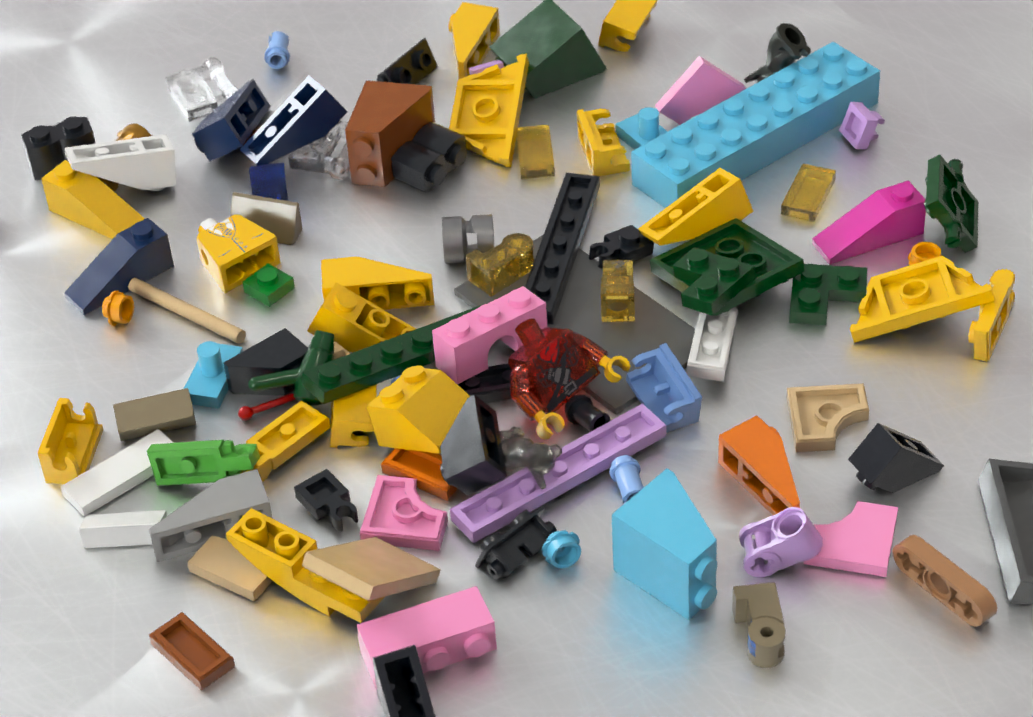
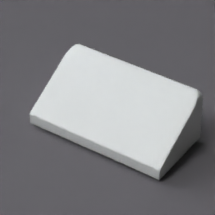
(119, 528)

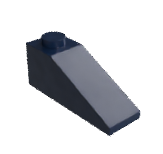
(231, 122)
(298, 122)
(133, 253)

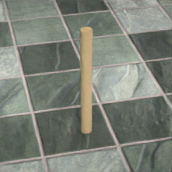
(187, 310)

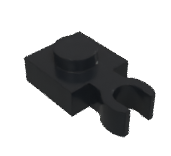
(622, 245)
(326, 496)

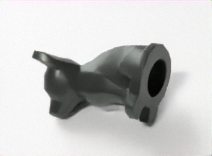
(783, 49)

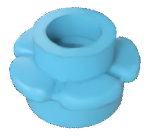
(562, 549)

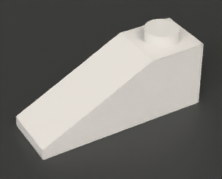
(135, 162)

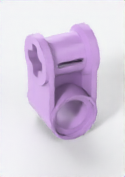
(780, 540)

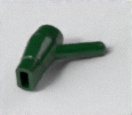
(319, 352)

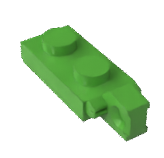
(200, 461)

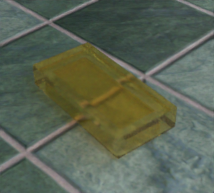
(535, 152)
(808, 192)

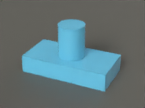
(640, 128)
(208, 379)

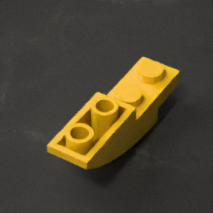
(280, 554)

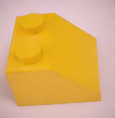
(416, 410)

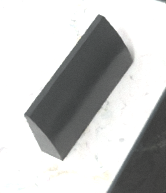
(1009, 509)

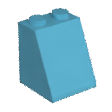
(666, 546)

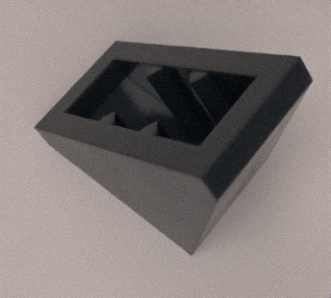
(402, 684)

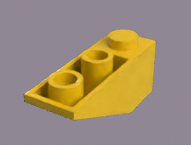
(378, 282)
(355, 320)

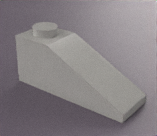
(209, 514)

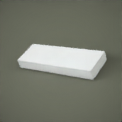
(712, 345)
(113, 475)

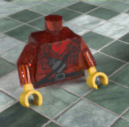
(553, 369)

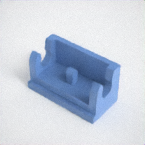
(665, 388)

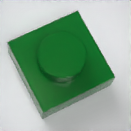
(268, 285)

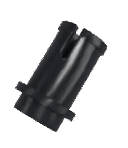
(581, 411)

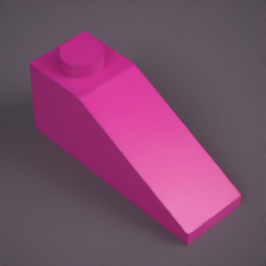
(876, 222)

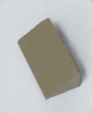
(272, 214)
(160, 411)

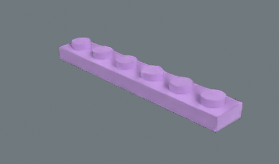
(577, 463)

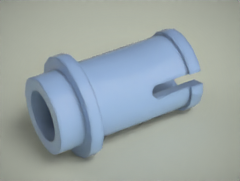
(277, 54)
(626, 473)

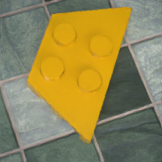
(490, 109)
(917, 296)

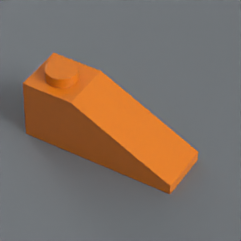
(759, 463)

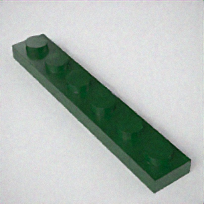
(373, 363)

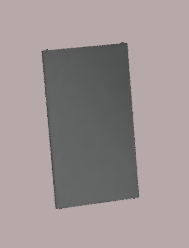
(582, 314)

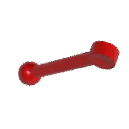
(245, 413)

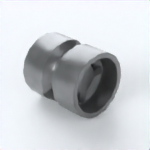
(455, 236)

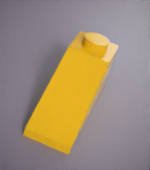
(473, 31)
(87, 201)
(699, 210)

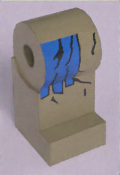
(766, 629)

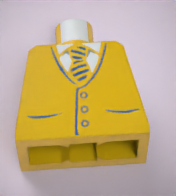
(235, 250)

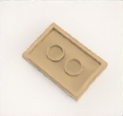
(370, 568)

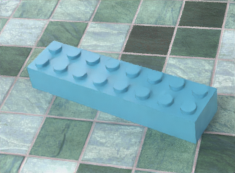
(756, 124)

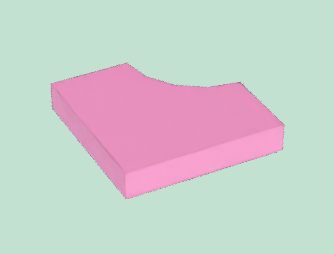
(697, 91)
(401, 516)
(859, 540)

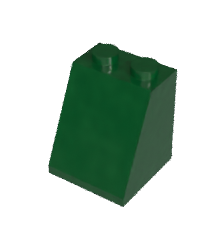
(555, 49)

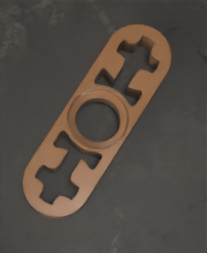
(945, 580)

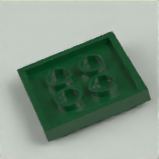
(737, 241)

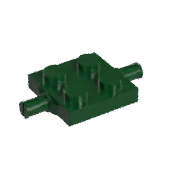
(952, 203)

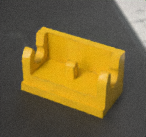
(624, 20)
(601, 143)
(351, 415)
(69, 442)

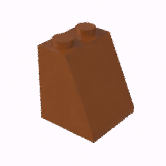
(380, 124)

